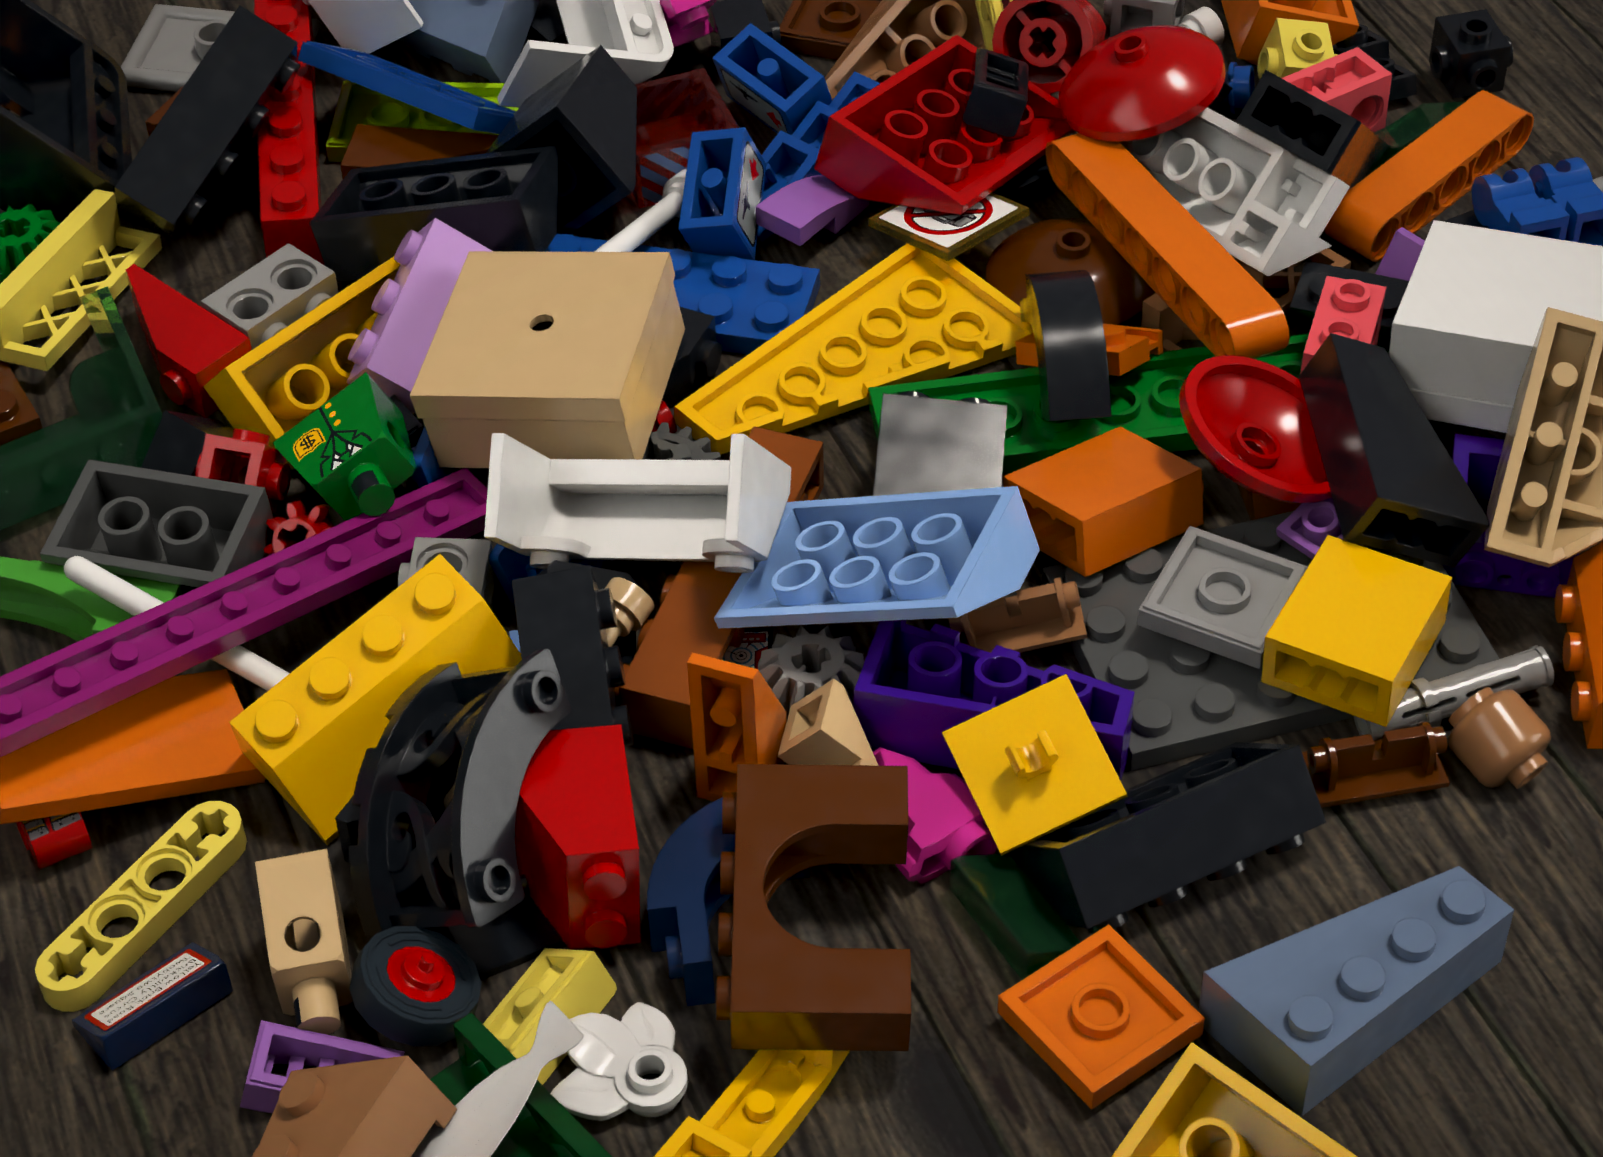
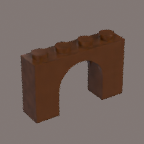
(782, 987)

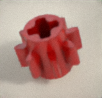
(286, 530)

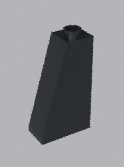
(1312, 130)
(1384, 459)

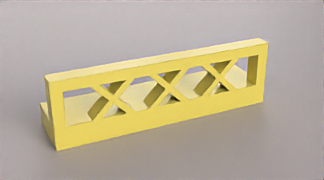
(52, 280)

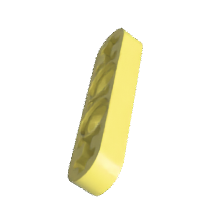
(134, 898)

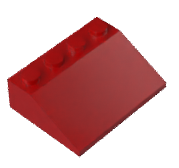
(911, 143)

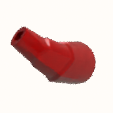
(1048, 36)

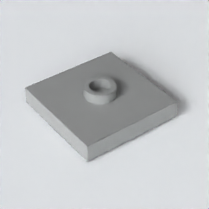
(1220, 595)

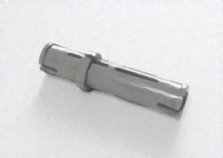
(1443, 696)

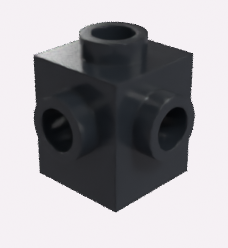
(1469, 53)

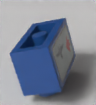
(769, 80)
(721, 193)

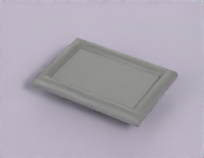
(174, 45)

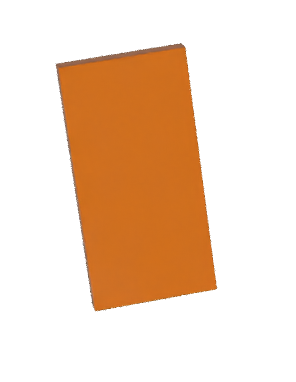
(135, 751)

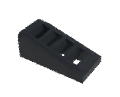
(996, 93)

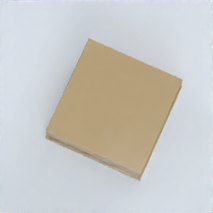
(552, 354)

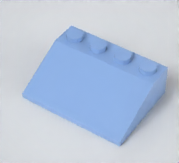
(887, 559)

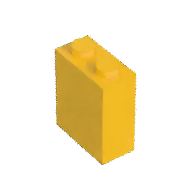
(1356, 630)

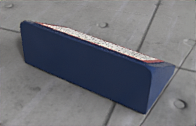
(154, 1004)

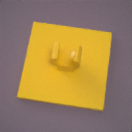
(1034, 764)

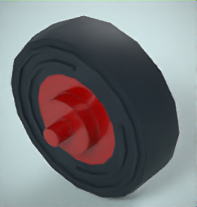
(414, 985)

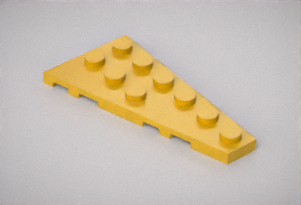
(888, 327)

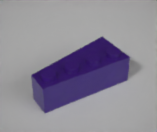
(930, 682)

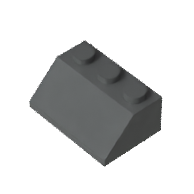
(160, 524)

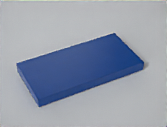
(407, 86)

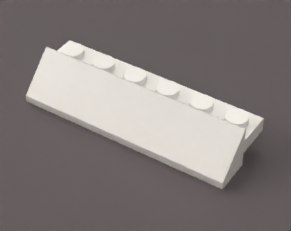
(1244, 189)

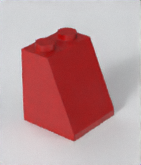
(581, 837)

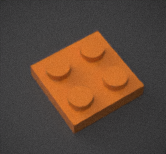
(1100, 1016)

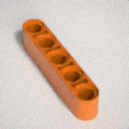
(1429, 174)

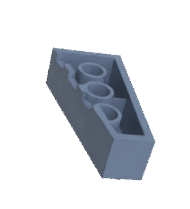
(473, 34)
(1353, 986)

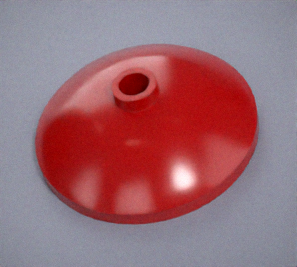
(1142, 83)
(1254, 428)

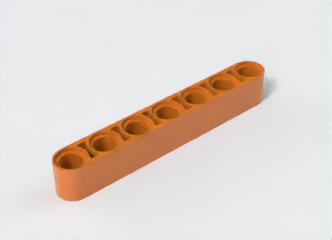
(1168, 247)

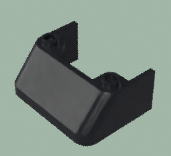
(69, 109)

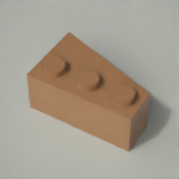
(355, 1111)

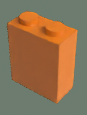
(1108, 499)

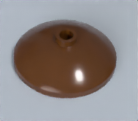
(1069, 246)

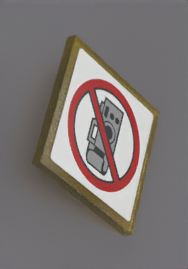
(948, 233)

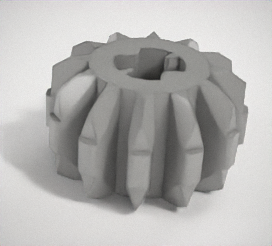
(807, 662)

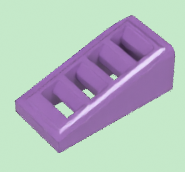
(297, 1048)

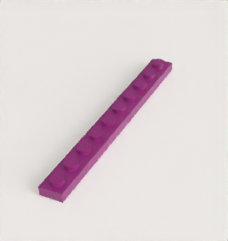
(230, 610)

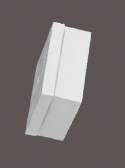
(1477, 315)

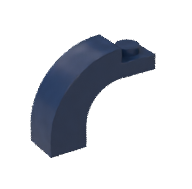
(686, 896)

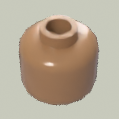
(1499, 738)

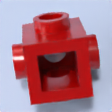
(246, 460)

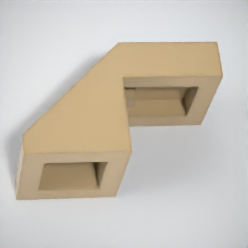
(825, 731)

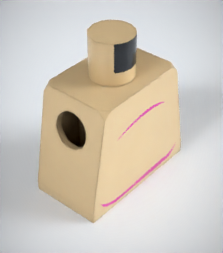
(305, 938)

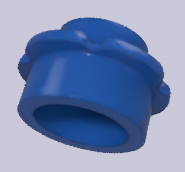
(1243, 84)

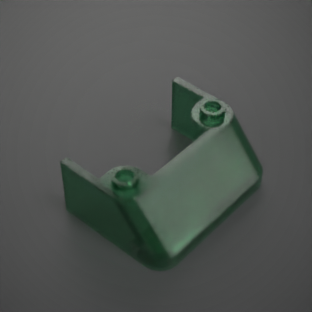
(111, 426)

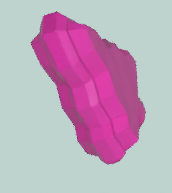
(940, 820)

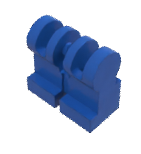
(1544, 203)

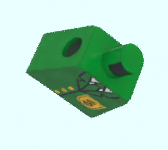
(352, 450)

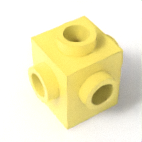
(1294, 46)

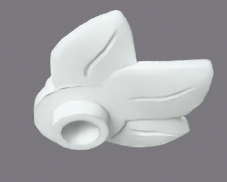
(615, 1059)

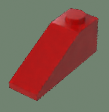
(184, 340)

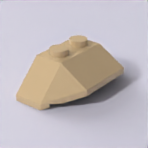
(1551, 461)

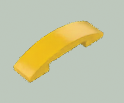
(759, 1106)

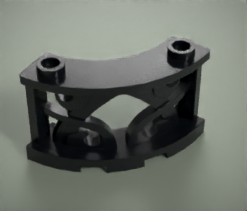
(400, 849)

